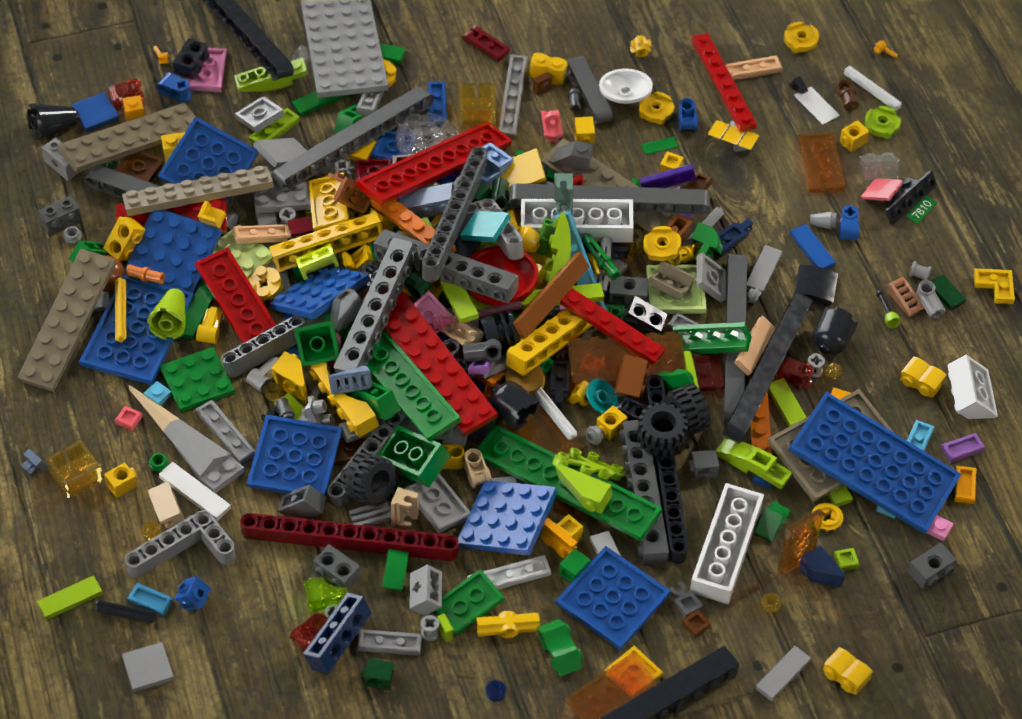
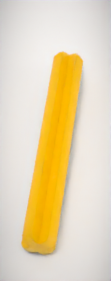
(120, 310)

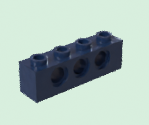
(337, 633)

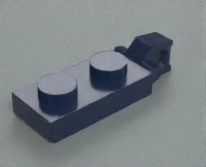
(734, 234)

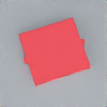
(882, 189)

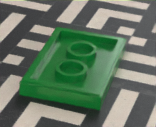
(470, 601)

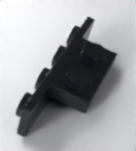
(909, 195)

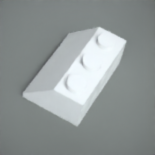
(972, 389)

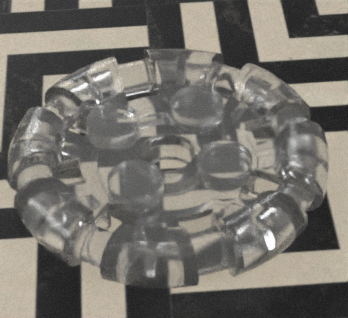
(423, 127)

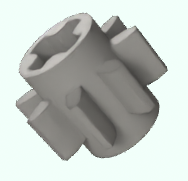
(343, 167)

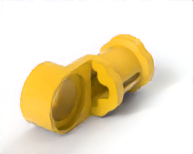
(689, 255)

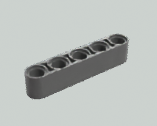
(591, 95)

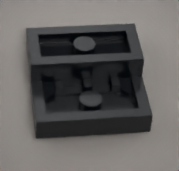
(816, 283)

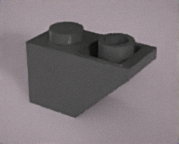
(345, 309)

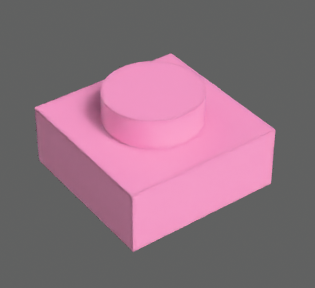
(940, 528)

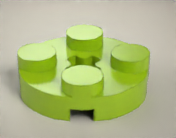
(886, 129)

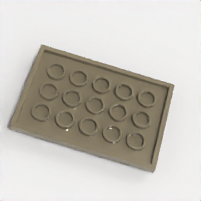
(811, 479)

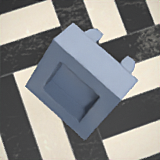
(33, 463)

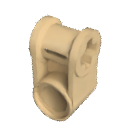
(476, 471)

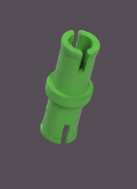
(545, 234)

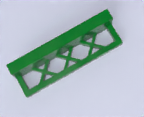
(714, 341)

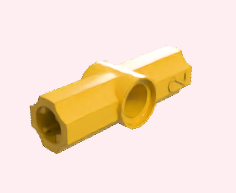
(508, 624)

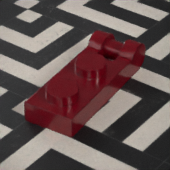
(486, 43)

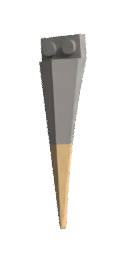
(207, 460)

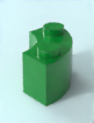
(557, 640)

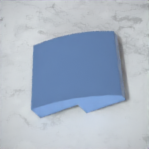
(497, 163)

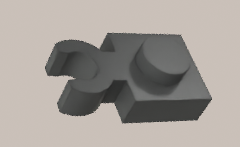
(685, 602)

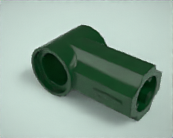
(499, 192)
(417, 285)

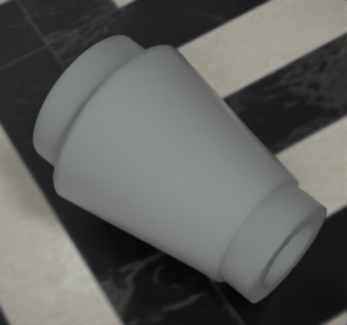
(824, 220)

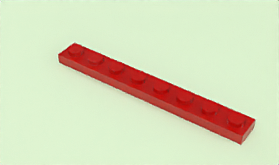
(724, 82)

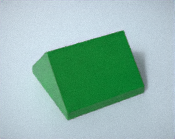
(317, 343)

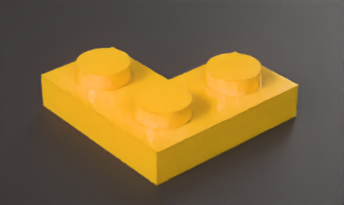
(998, 280)

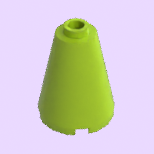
(169, 315)

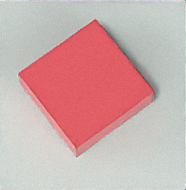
(128, 418)

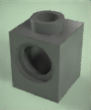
(704, 464)

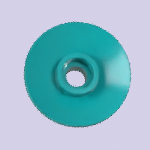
(601, 395)

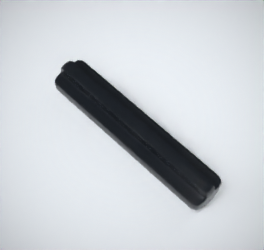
(125, 611)

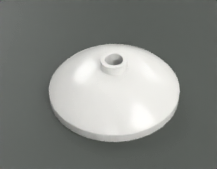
(625, 86)

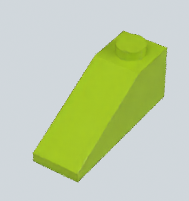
(589, 491)

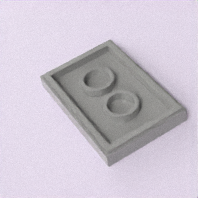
(279, 150)
(440, 504)

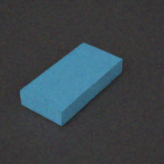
(150, 599)

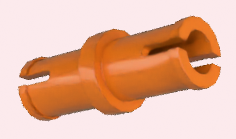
(145, 274)

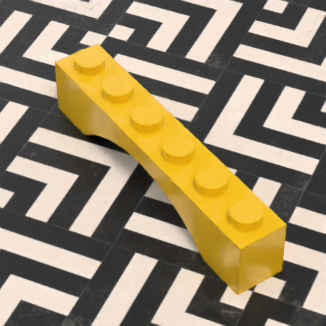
(357, 413)

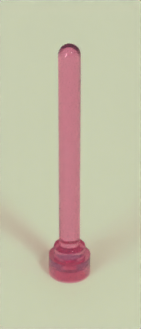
(440, 322)

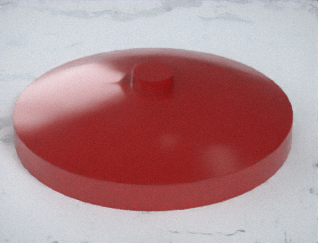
(523, 267)

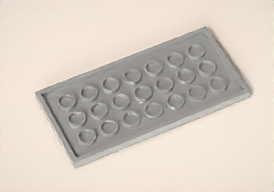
(343, 47)

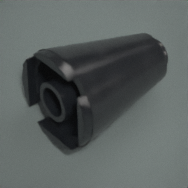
(50, 119)

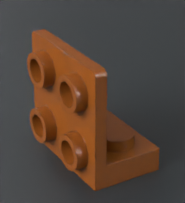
(349, 194)

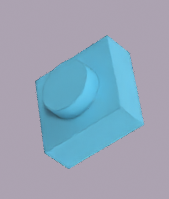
(158, 393)

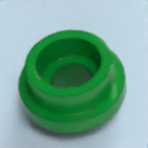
(158, 458)

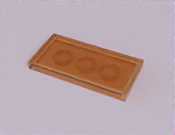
(821, 162)
(545, 433)
(798, 540)
(611, 689)

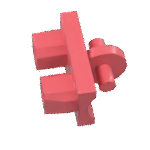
(551, 125)

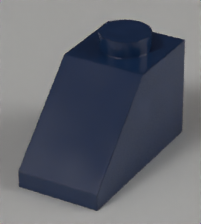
(821, 568)

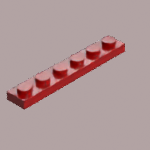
(612, 326)

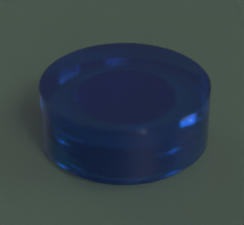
(495, 690)

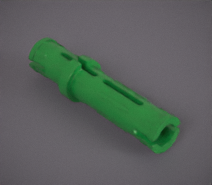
(612, 271)

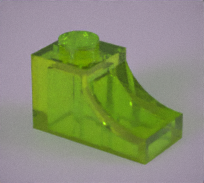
(320, 594)

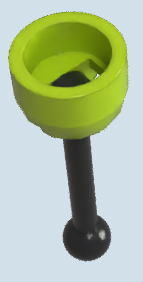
(891, 319)

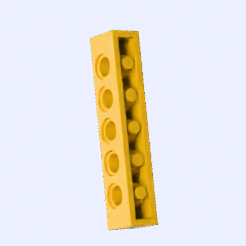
(340, 237)
(545, 341)

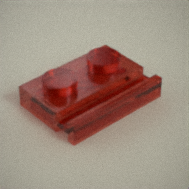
(708, 373)

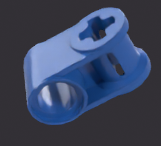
(174, 87)
(687, 115)
(849, 223)

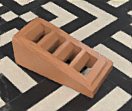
(902, 286)

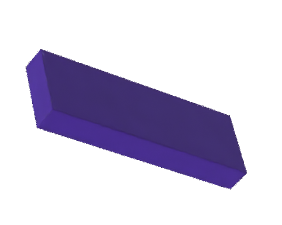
(669, 178)

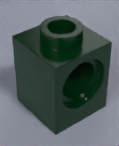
(378, 674)

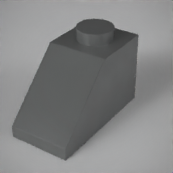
(574, 155)
(303, 502)

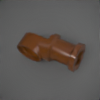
(847, 95)

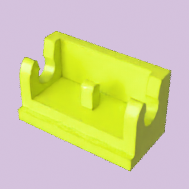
(316, 260)

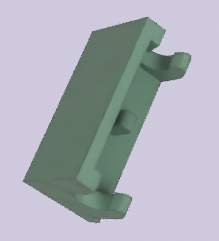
(563, 191)

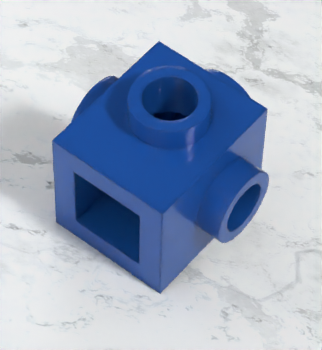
(192, 593)

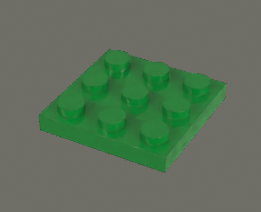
(196, 379)

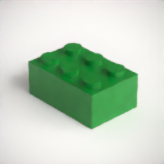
(415, 456)

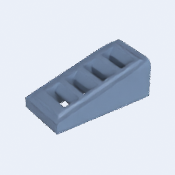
(358, 385)

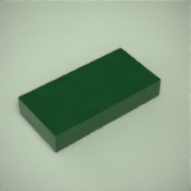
(948, 293)

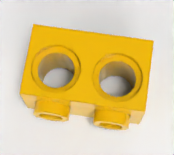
(124, 238)

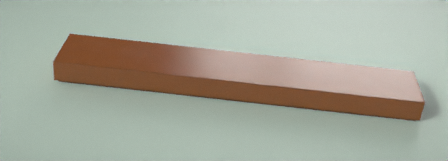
(551, 295)

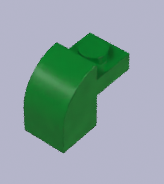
(708, 239)

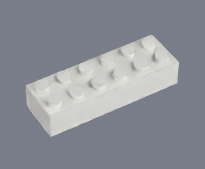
(592, 216)
(726, 543)

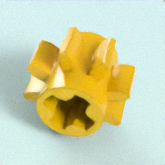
(640, 46)

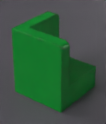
(573, 565)

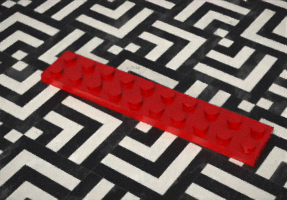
(429, 164)
(438, 365)

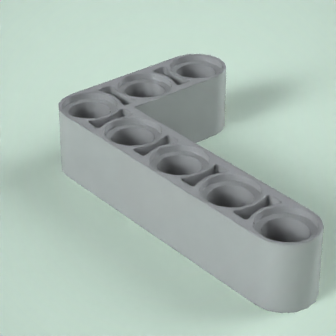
(509, 239)
(180, 542)

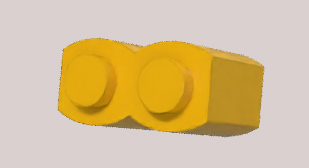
(555, 66)
(923, 377)
(847, 671)

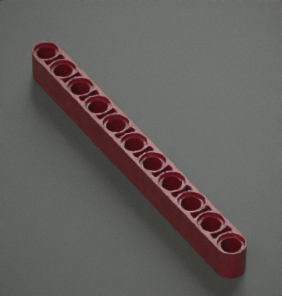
(340, 532)

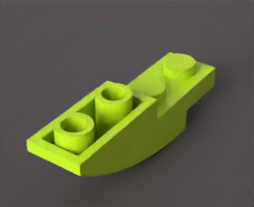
(260, 80)
(561, 244)
(755, 460)

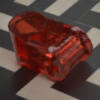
(124, 90)
(794, 371)
(307, 631)

